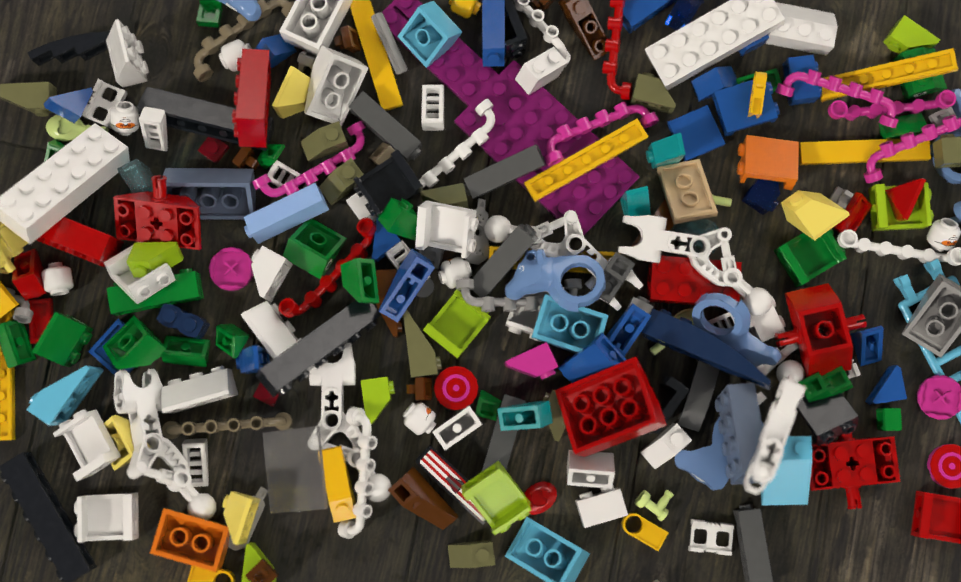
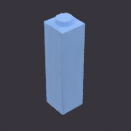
(285, 213)

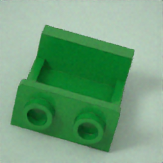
(808, 258)

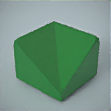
(889, 419)

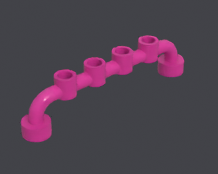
(834, 84)
(839, 108)
(602, 119)
(908, 141)
(310, 176)

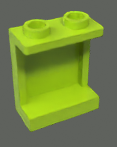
(883, 217)
(456, 324)
(497, 497)

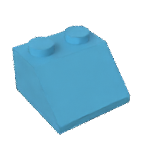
(429, 33)

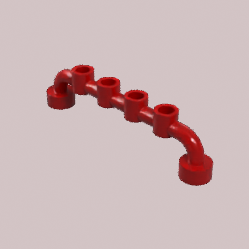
(613, 46)
(328, 283)

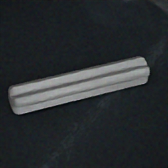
(389, 43)

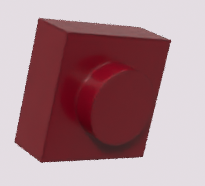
(213, 149)
(264, 396)

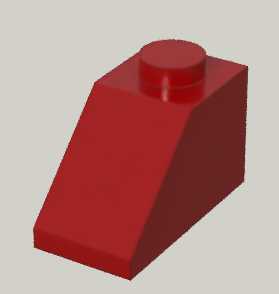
(28, 275)

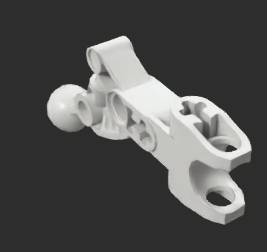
(499, 228)
(656, 239)
(333, 379)
(776, 426)
(145, 428)

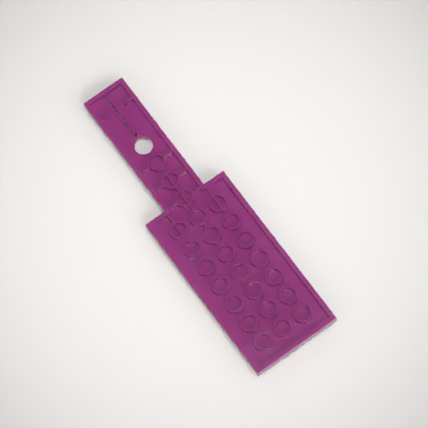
(521, 123)

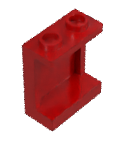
(937, 517)

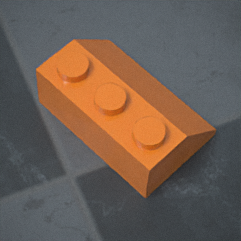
(191, 540)

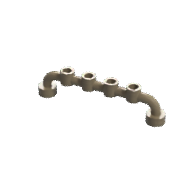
(229, 34)
(173, 429)

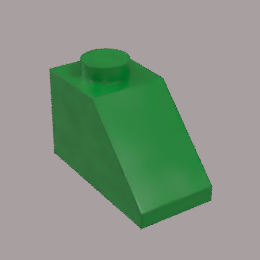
(399, 218)
(361, 280)

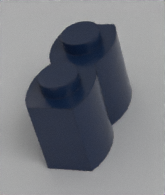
(185, 322)

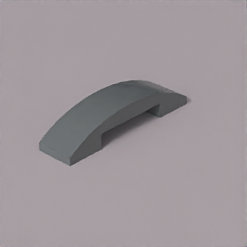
(698, 397)

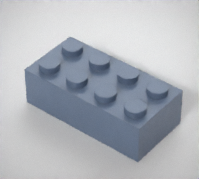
(740, 428)

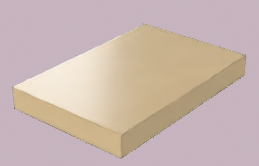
(687, 191)

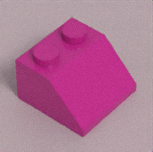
(534, 362)

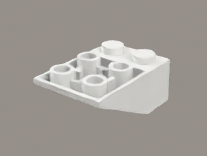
(126, 56)

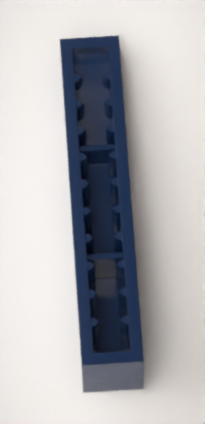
(700, 345)

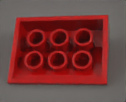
(609, 408)

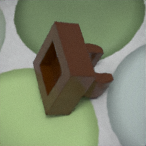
(348, 40)
(245, 158)
(421, 389)
(262, 572)

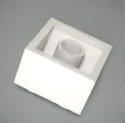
(269, 272)

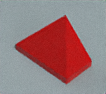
(904, 197)

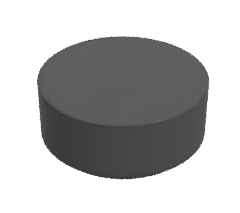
(427, 289)

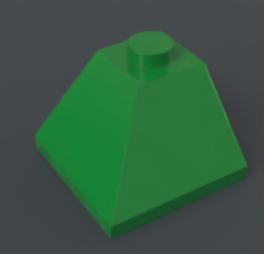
(134, 346)

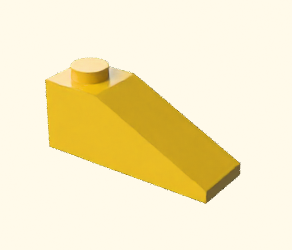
(338, 484)

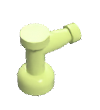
(658, 509)

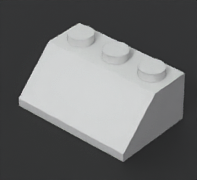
(805, 30)
(270, 328)
(198, 390)

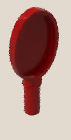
(541, 497)

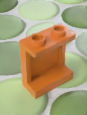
(769, 160)

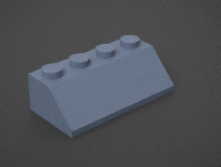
(217, 191)

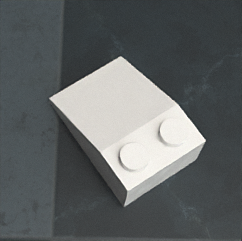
(333, 85)

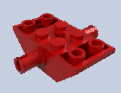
(158, 217)
(816, 309)
(871, 460)

